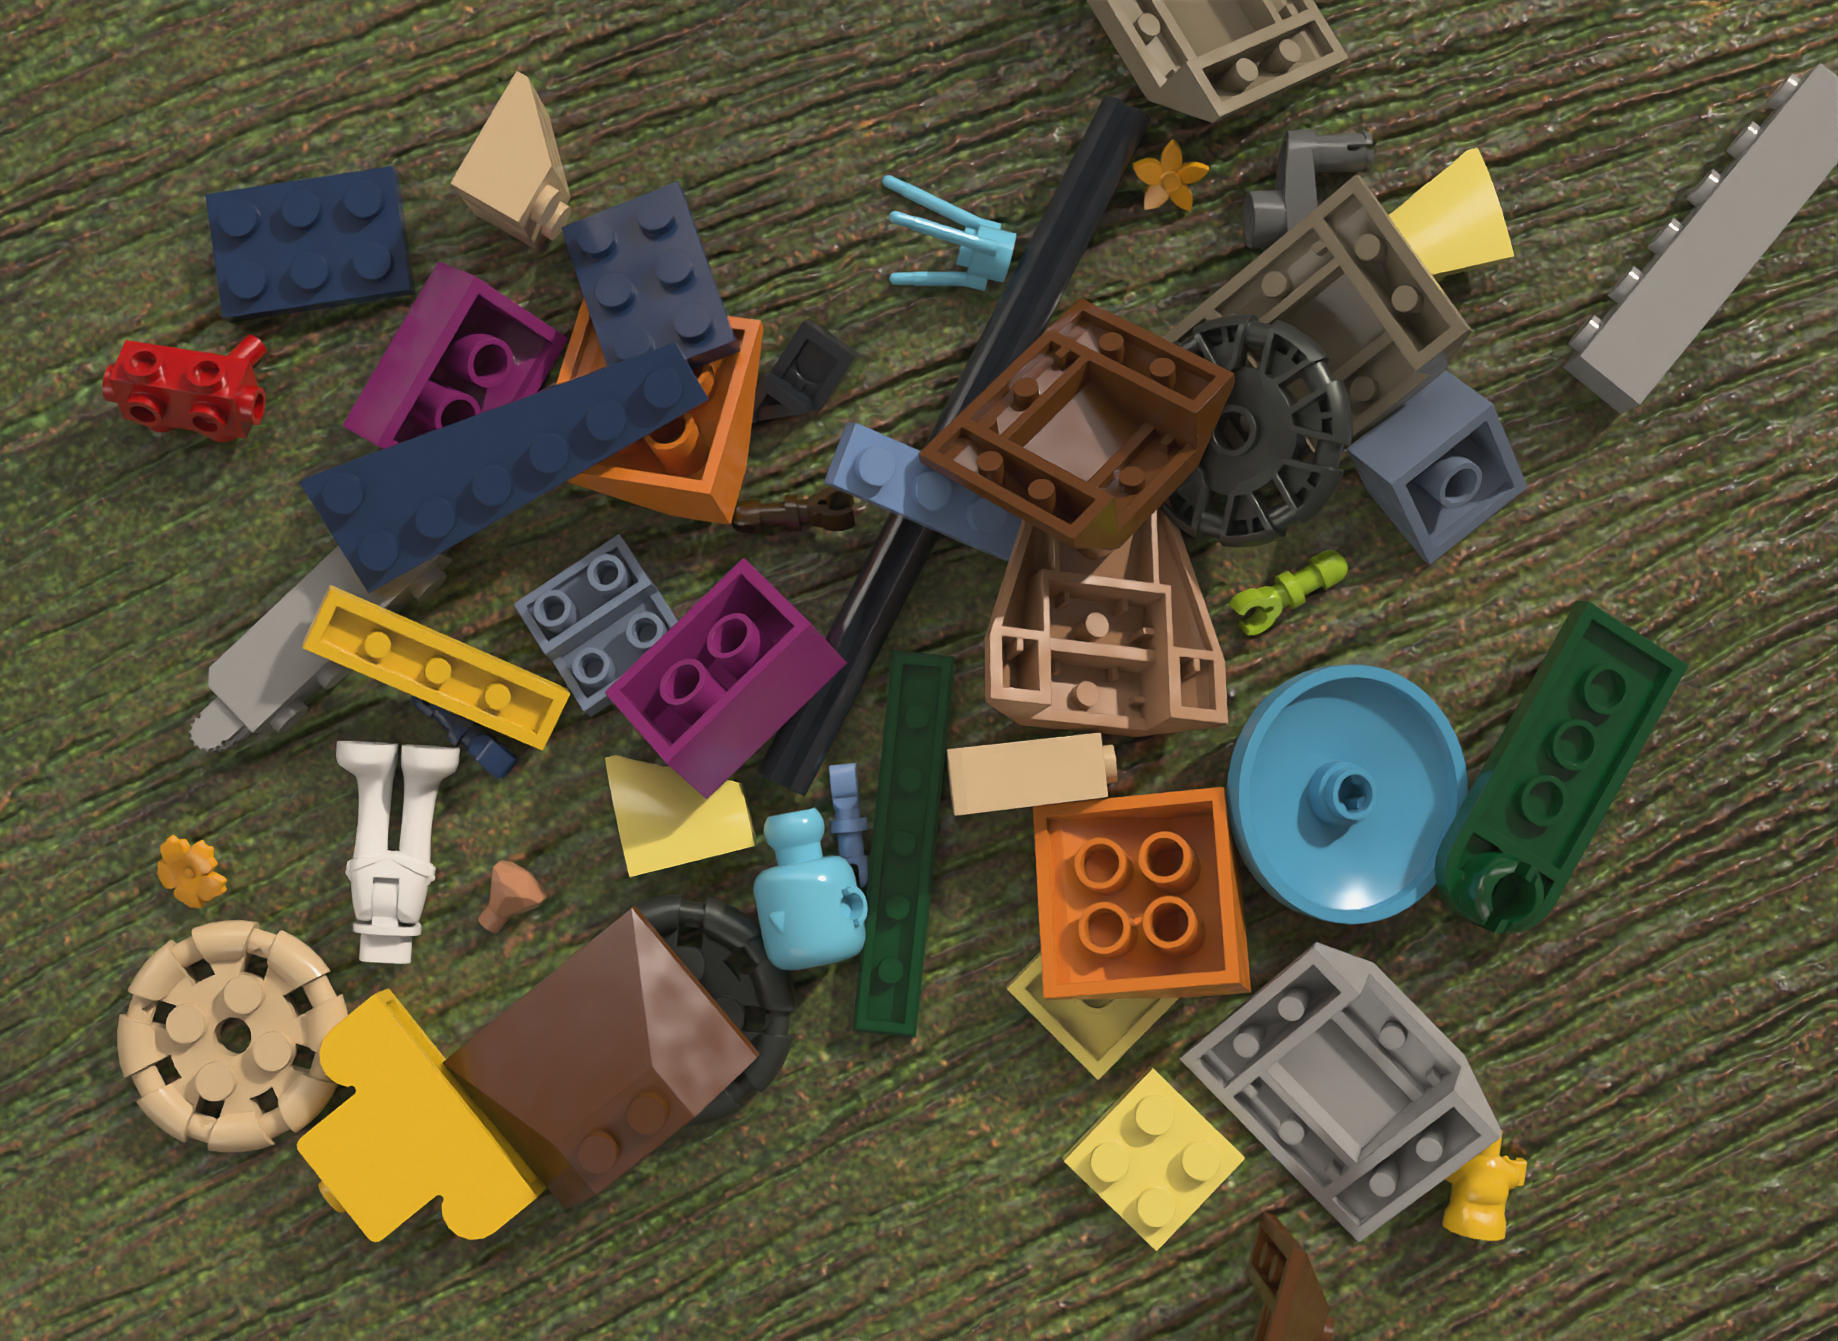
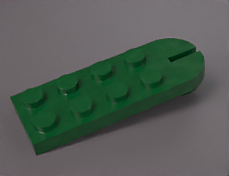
(1554, 772)

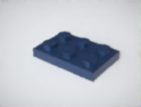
(310, 244)
(650, 280)

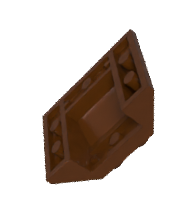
(1086, 428)
(602, 1060)
(1287, 1283)

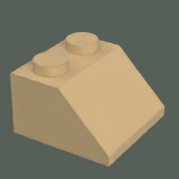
(516, 169)

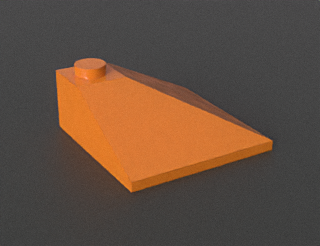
(695, 460)

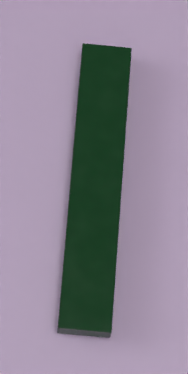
(904, 843)

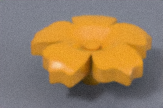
(190, 871)

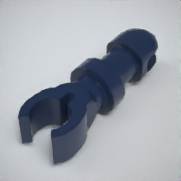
(479, 743)

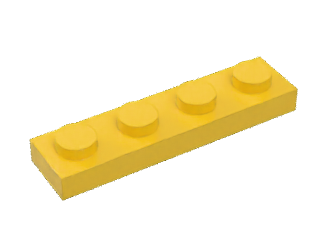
(435, 667)

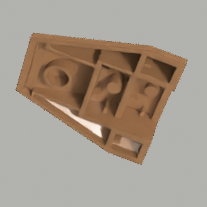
(1105, 637)

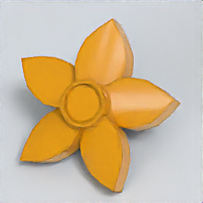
(1169, 178)

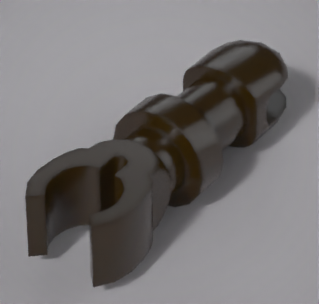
(753, 516)

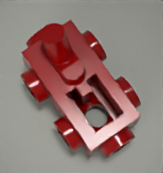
(188, 388)

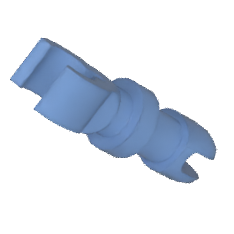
(848, 822)

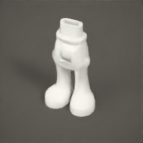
(389, 884)

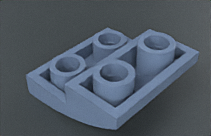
(597, 620)

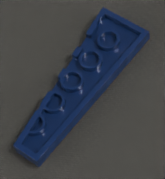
(457, 479)

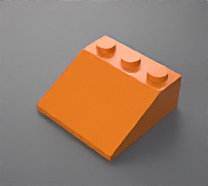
(1140, 897)

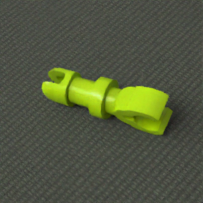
(1290, 590)

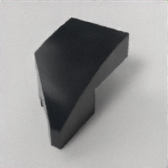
(804, 374)

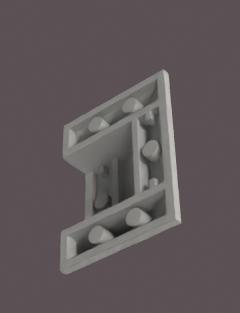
(1347, 1086)

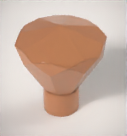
(511, 893)

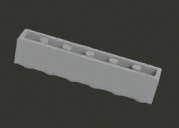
(1713, 246)

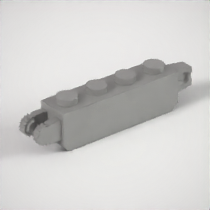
(268, 671)

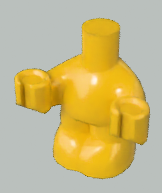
(1481, 1194)

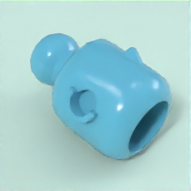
(808, 902)

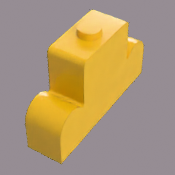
(409, 1133)

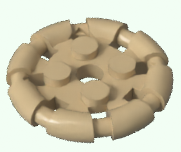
(195, 1040)

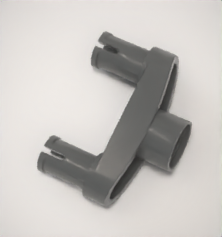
(1300, 159)

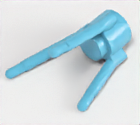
(982, 243)

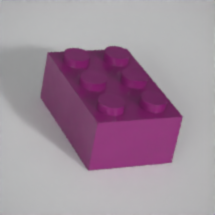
(725, 678)

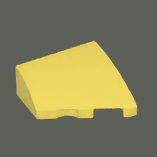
(669, 821)

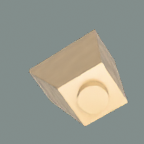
(1030, 773)

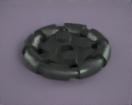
(1275, 435)
(765, 986)

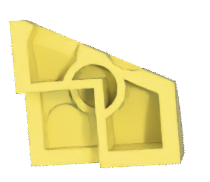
(1456, 220)

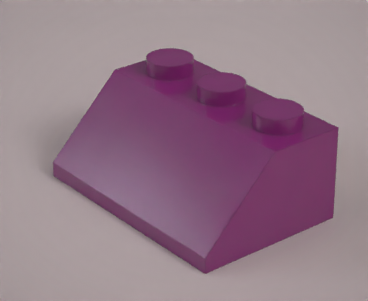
(452, 359)

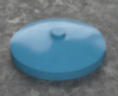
(1345, 792)

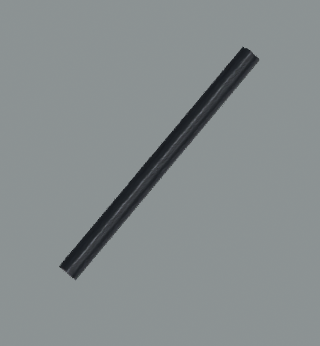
(1013, 327)

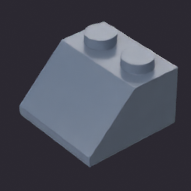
(1439, 465)

